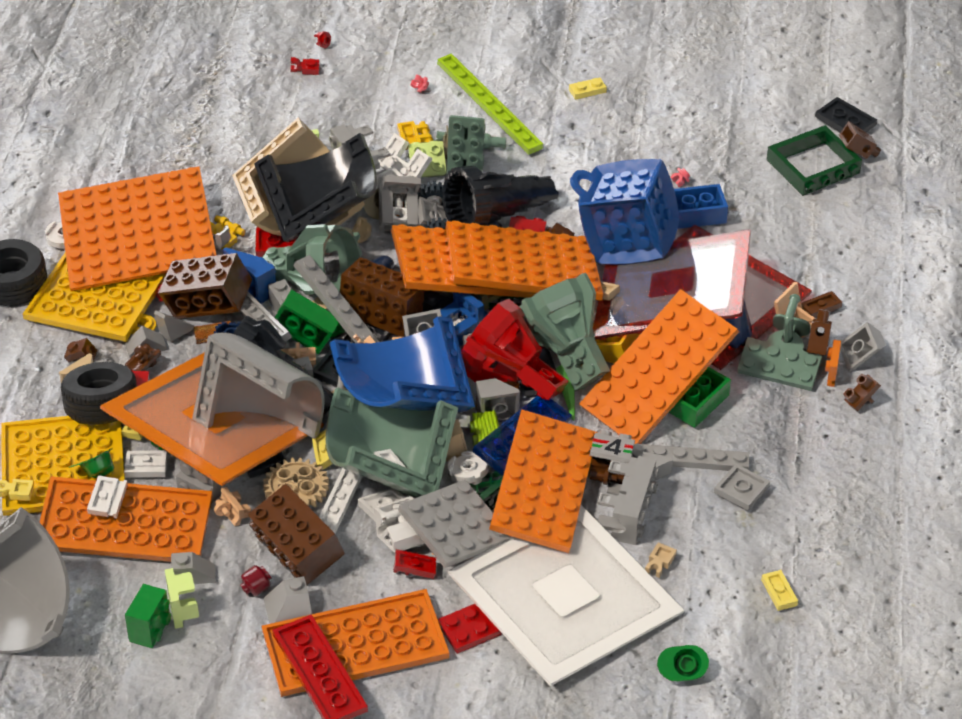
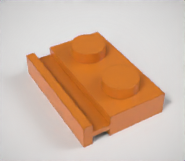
(831, 365)

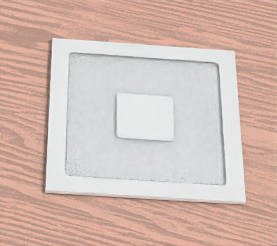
(564, 605)

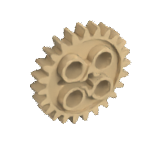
(302, 477)

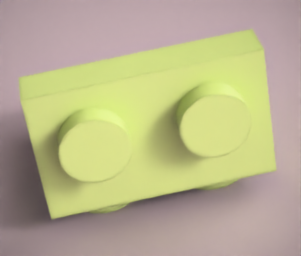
(436, 151)

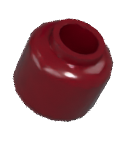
(255, 580)

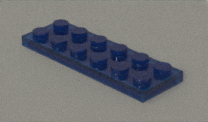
(496, 446)

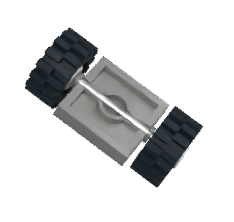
(430, 206)

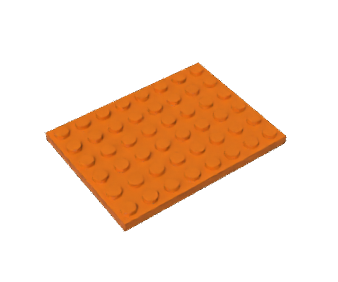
(517, 258)
(427, 265)

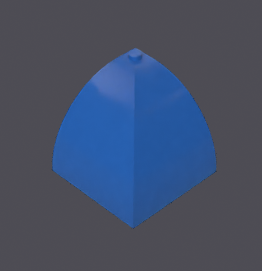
(407, 370)

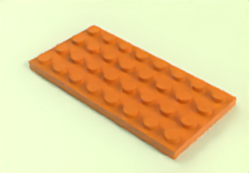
(659, 367)
(543, 481)
(148, 525)
(370, 638)

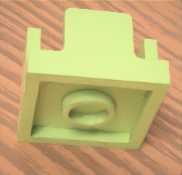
(185, 608)

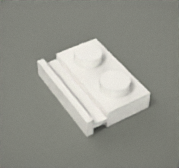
(145, 463)
(107, 497)

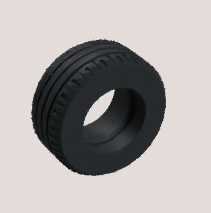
(30, 275)
(93, 385)

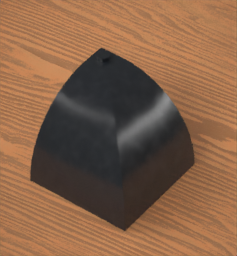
(318, 187)

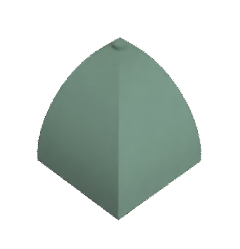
(414, 436)

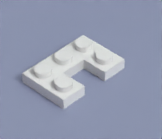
(416, 165)

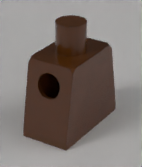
(859, 141)
(818, 341)

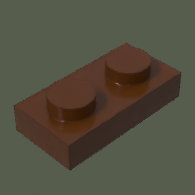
(826, 301)

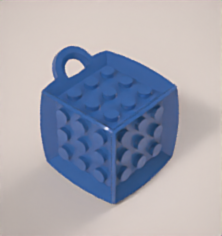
(628, 211)

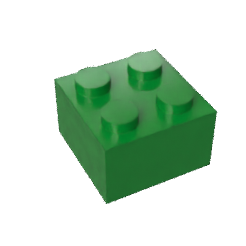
(148, 616)

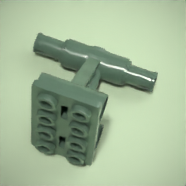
(467, 141)

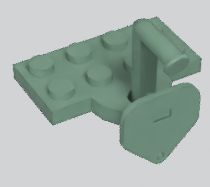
(786, 359)

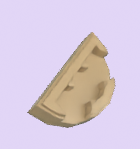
(363, 228)

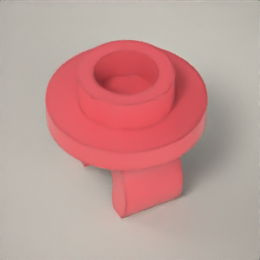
(420, 83)
(682, 175)

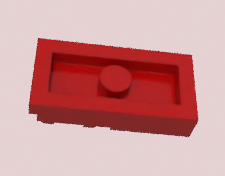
(414, 564)

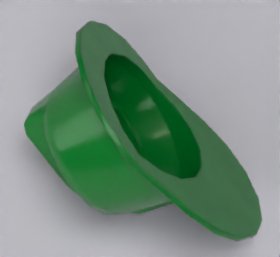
(97, 466)
(683, 663)

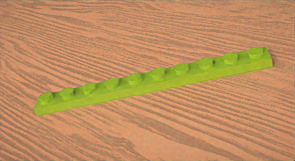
(490, 104)

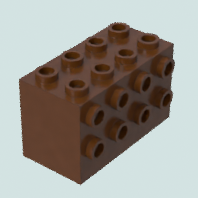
(205, 286)
(380, 295)
(295, 534)

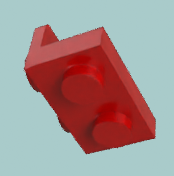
(522, 223)

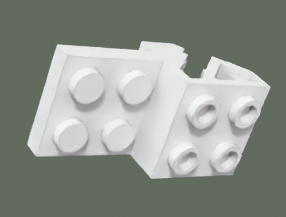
(390, 523)

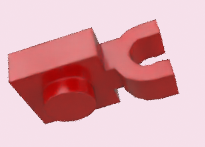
(308, 66)

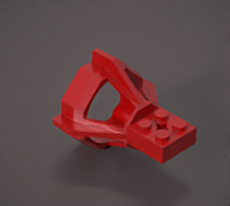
(517, 353)

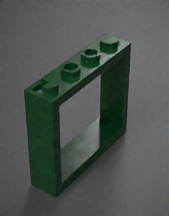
(780, 151)

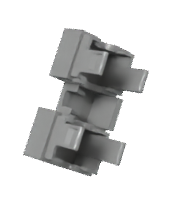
(342, 133)
(629, 498)

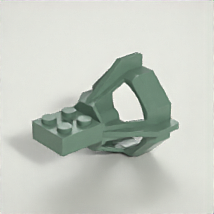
(316, 243)
(563, 323)

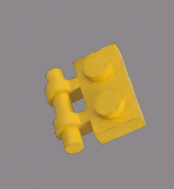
(410, 131)
(235, 229)

